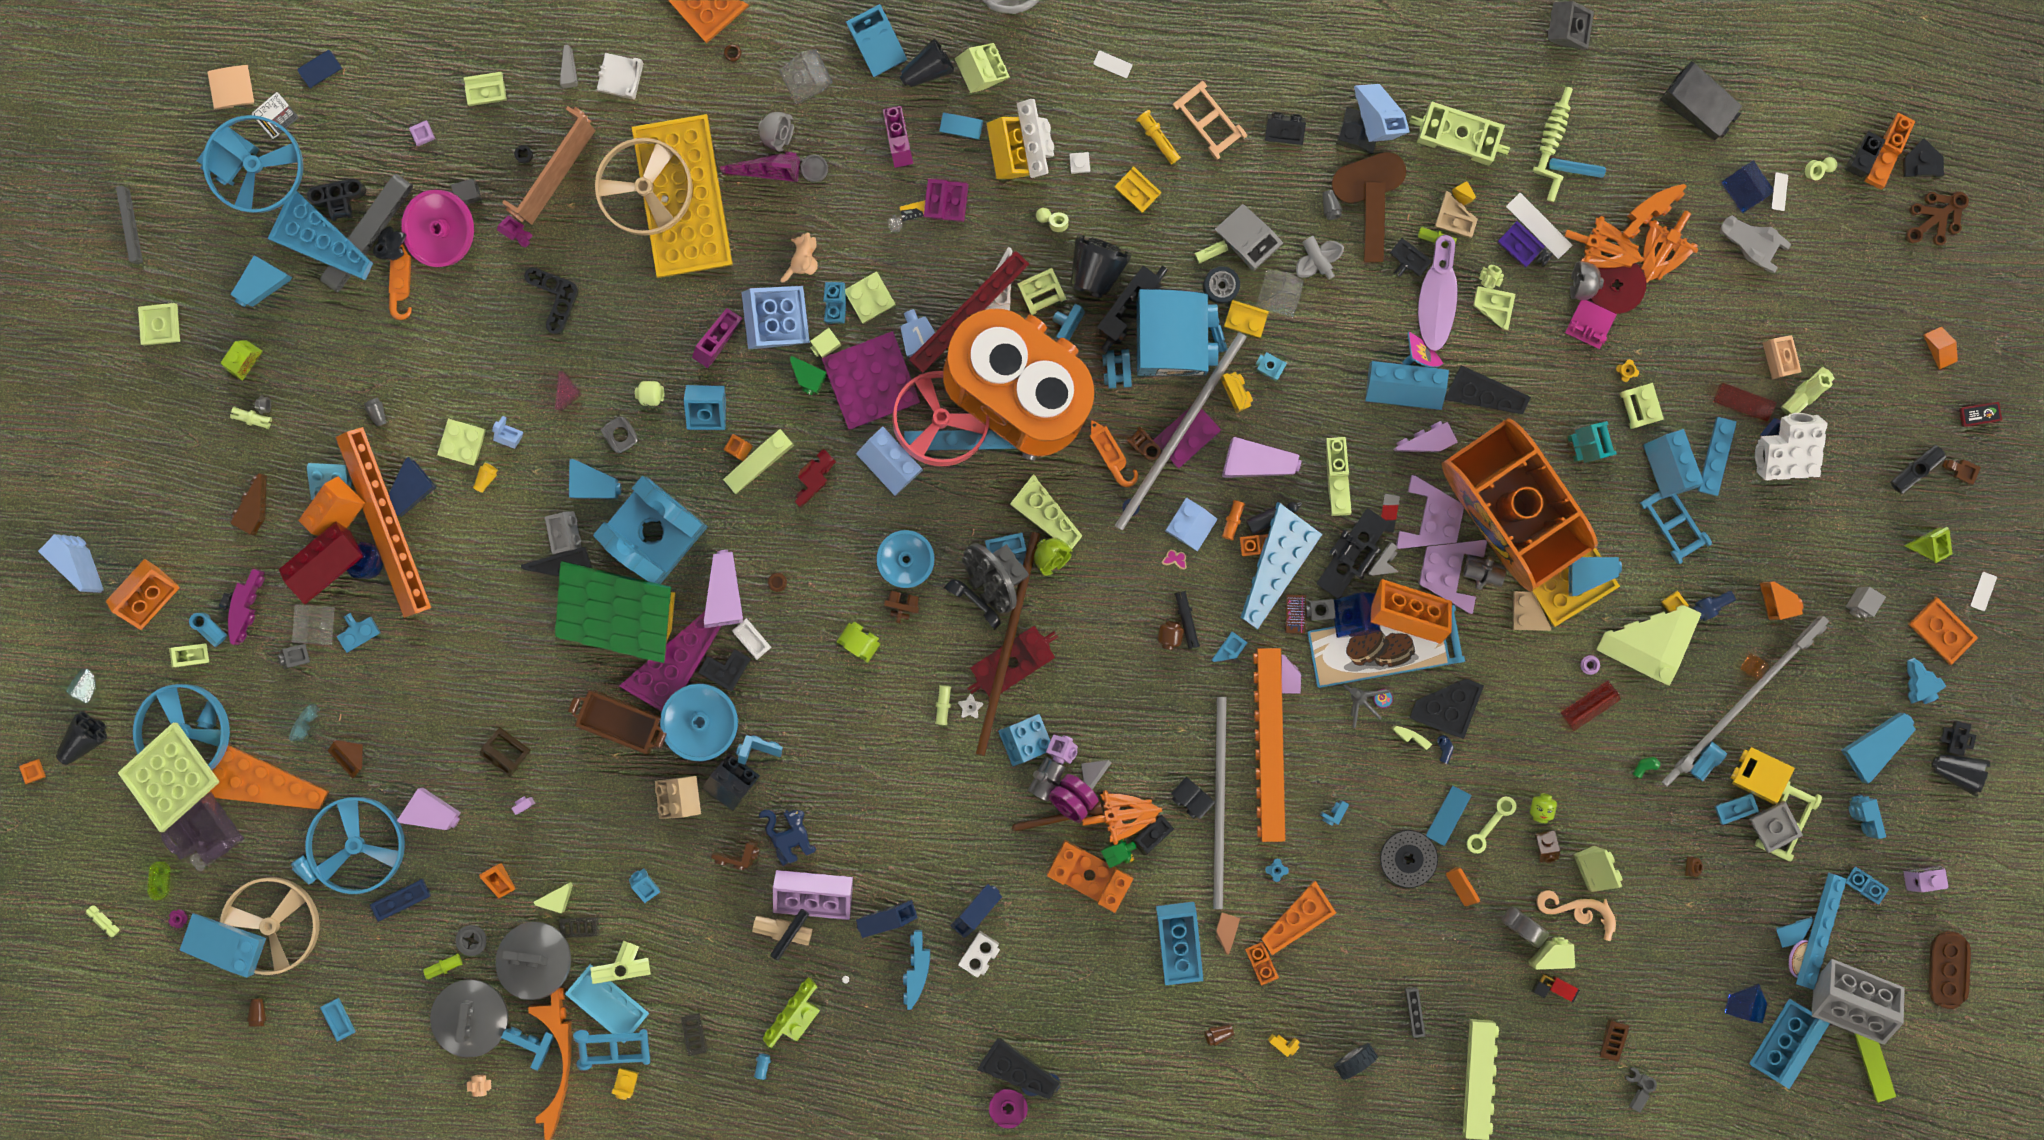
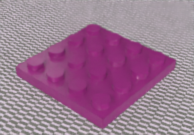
(869, 380)

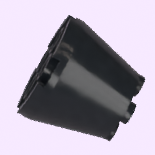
(1097, 265)

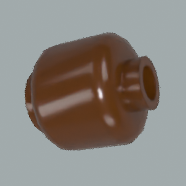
(1170, 635)

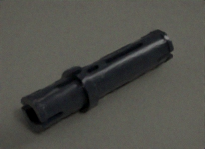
(1187, 620)

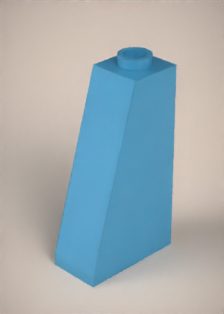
(1878, 746)

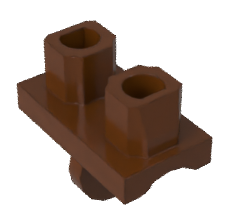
(911, 605)

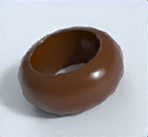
(726, 51)

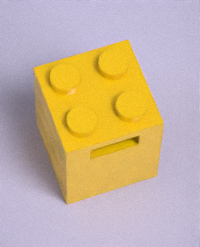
(1767, 777)

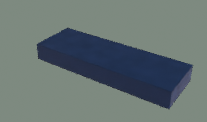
(400, 900)

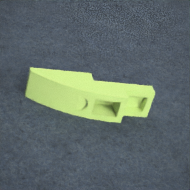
(1338, 476)

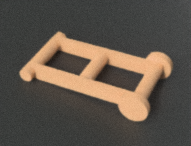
(1237, 130)

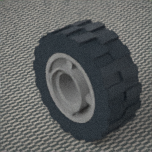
(1355, 1061)

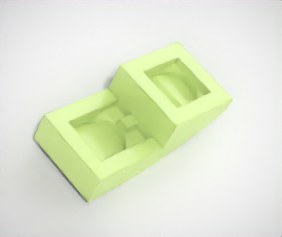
(1407, 734)

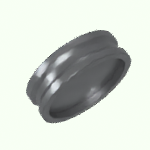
(814, 168)

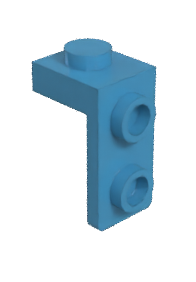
(757, 743)

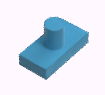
(1070, 322)

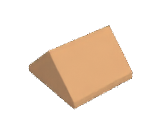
(1781, 357)

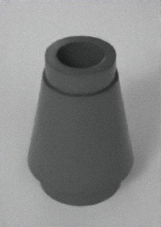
(1331, 206)
(375, 411)

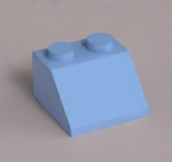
(1191, 524)

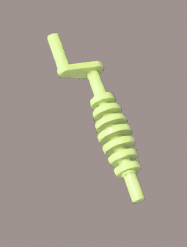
(1554, 128)

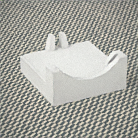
(620, 76)

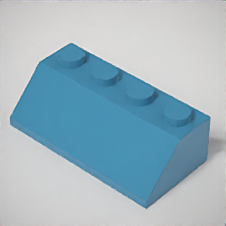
(1406, 385)
(1789, 1044)

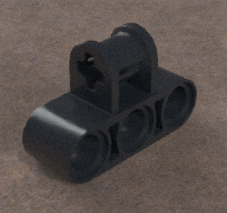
(340, 205)

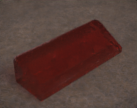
(1744, 402)
(1591, 705)

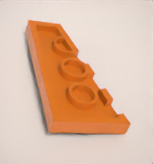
(1301, 917)

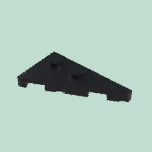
(551, 564)

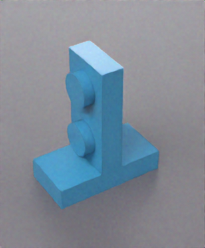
(531, 1043)

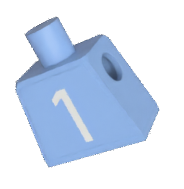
(915, 332)

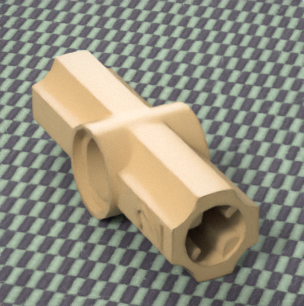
(778, 927)

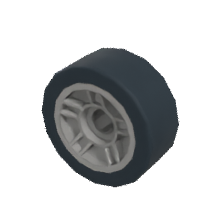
(1231, 282)

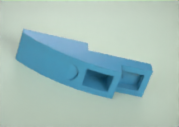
(916, 977)

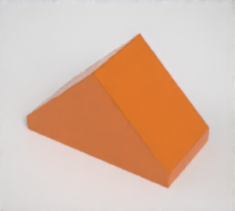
(1942, 347)
(498, 880)

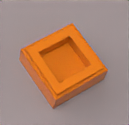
(32, 771)

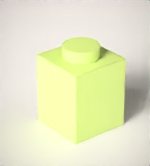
(825, 343)

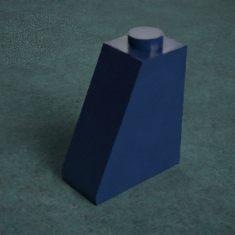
(409, 487)
(976, 910)
(886, 919)

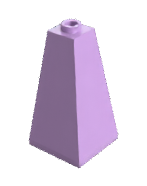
(1255, 459)

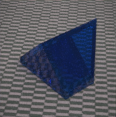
(1747, 1004)

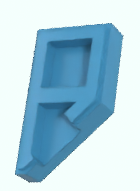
(1230, 648)

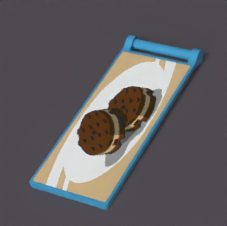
(1376, 654)

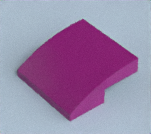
(946, 200)

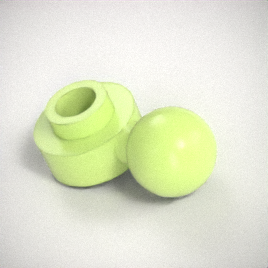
(1816, 169)
(1058, 221)

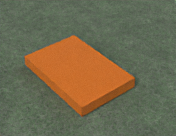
(1943, 631)

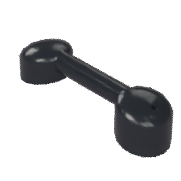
(959, 588)

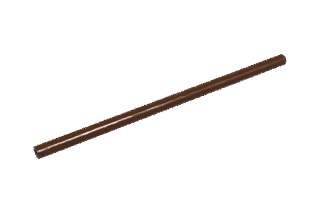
(1006, 648)

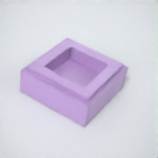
(422, 133)

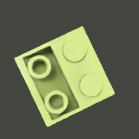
(981, 67)

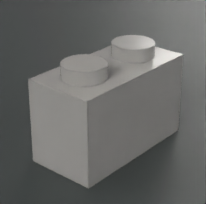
(1865, 602)

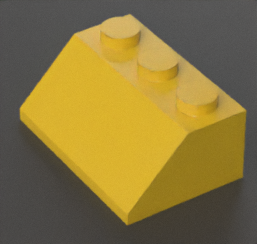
(1008, 148)

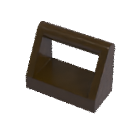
(498, 759)

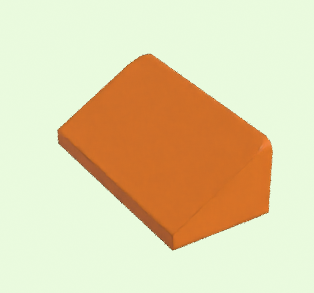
(1462, 886)

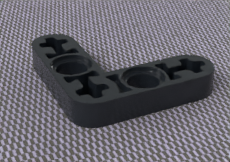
(560, 291)

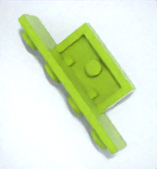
(795, 1016)

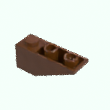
(253, 506)

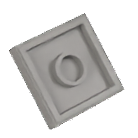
(1776, 826)

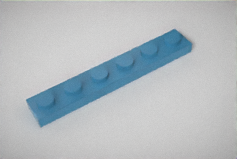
(961, 440)
(1821, 931)

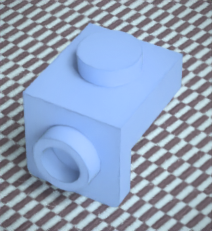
(505, 434)

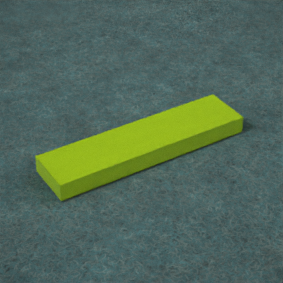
(1875, 1068)

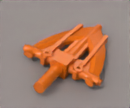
(1624, 254)
(1653, 265)
(1143, 812)

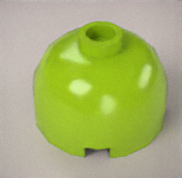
(1051, 554)

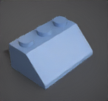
(889, 461)

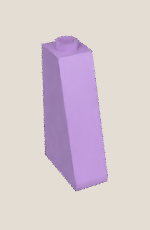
(723, 597)

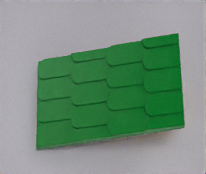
(614, 612)

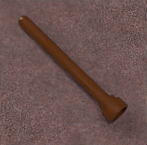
(1097, 810)

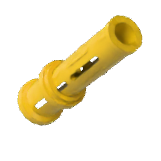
(1153, 129)

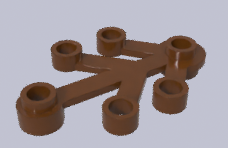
(1939, 216)

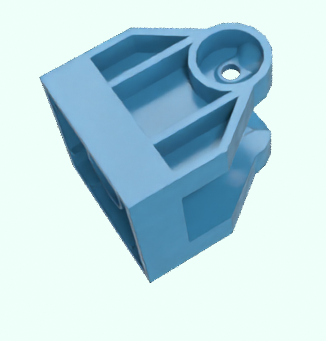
(625, 537)

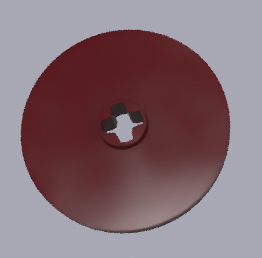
(1628, 295)

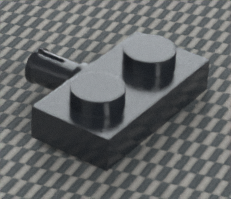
(1409, 258)

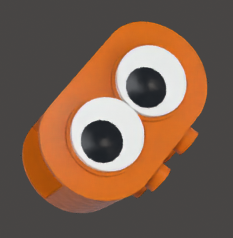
(1019, 379)

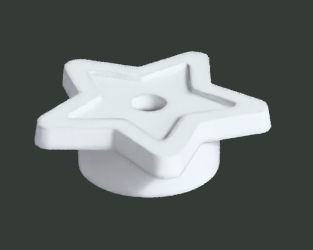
(965, 706)

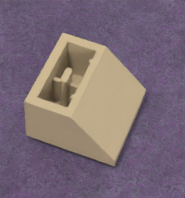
(677, 797)

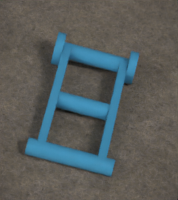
(1677, 554)
(585, 1063)

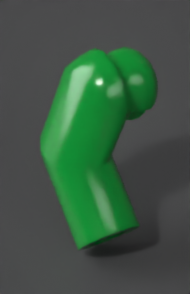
(1646, 764)

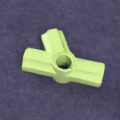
(1808, 391)
(625, 957)

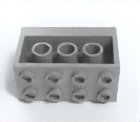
(1858, 1001)

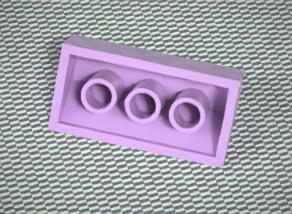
(816, 893)

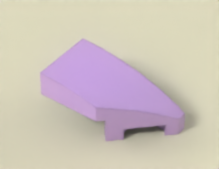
(1290, 676)

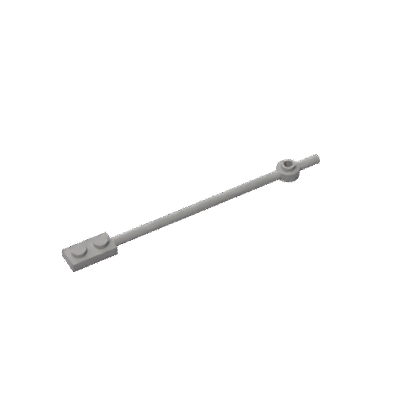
(1803, 641)

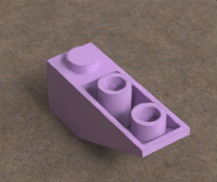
(1432, 441)

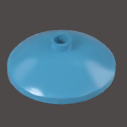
(891, 556)

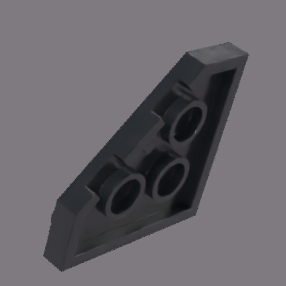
(1449, 707)

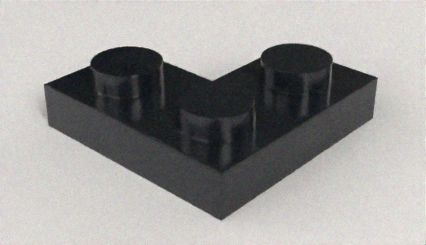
(727, 674)

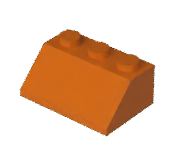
(332, 504)
(142, 594)

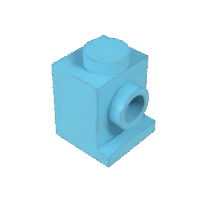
(1273, 373)

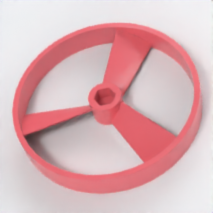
(940, 420)

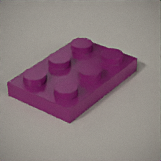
(1196, 437)

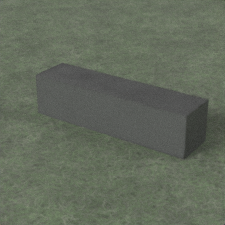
(1415, 1012)

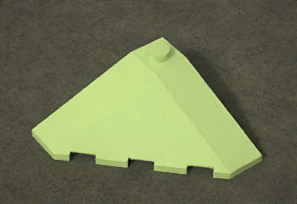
(1653, 645)

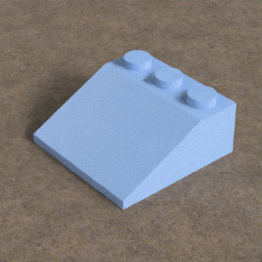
(775, 317)
(73, 561)

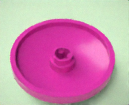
(437, 228)

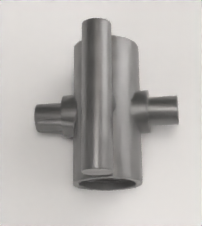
(1484, 571)
(1046, 778)

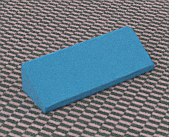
(1448, 815)

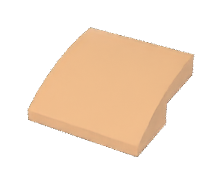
(230, 87)

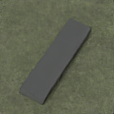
(129, 225)

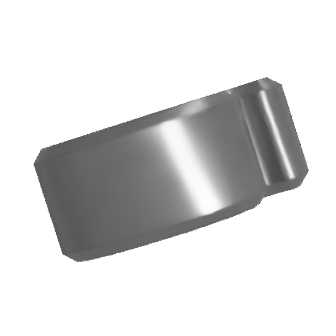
(1525, 927)

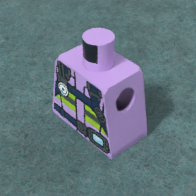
(1928, 879)

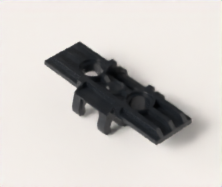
(1348, 549)

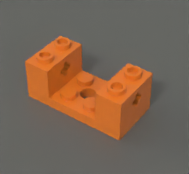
(1106, 888)

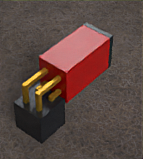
(1557, 986)

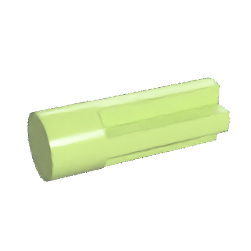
(1211, 251)

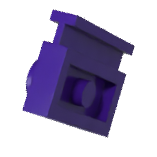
(1521, 244)

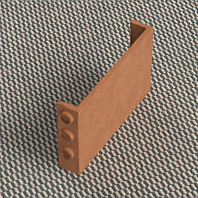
(555, 169)

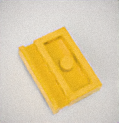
(1137, 190)
(1246, 319)

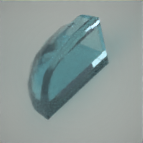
(82, 686)

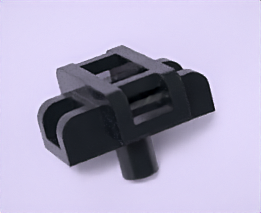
(1958, 738)

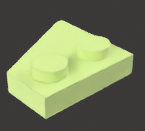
(1495, 305)

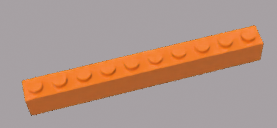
(383, 522)
(1269, 745)

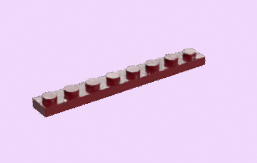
(979, 301)

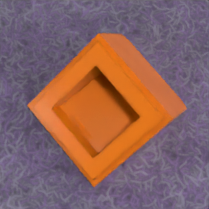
(738, 447)

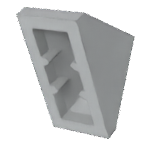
(1093, 771)

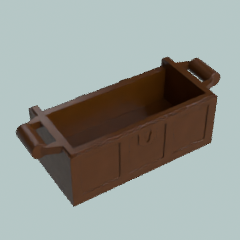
(618, 721)

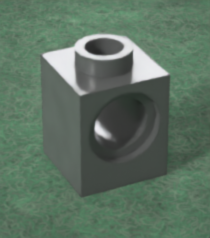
(467, 191)
(1328, 606)

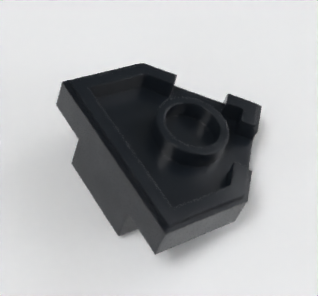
(1923, 161)

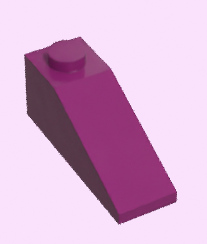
(716, 338)

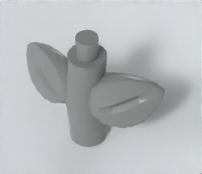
(1318, 258)

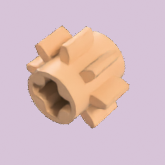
(478, 1085)

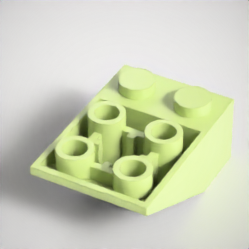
(1598, 869)

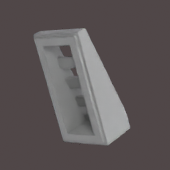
(568, 72)

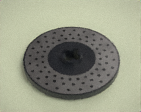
(1415, 872)

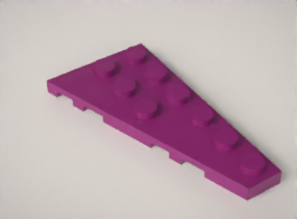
(659, 681)

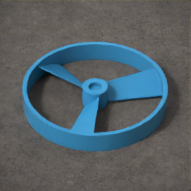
(253, 164)
(171, 705)
(355, 844)

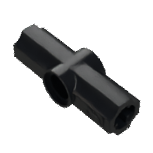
(1926, 461)

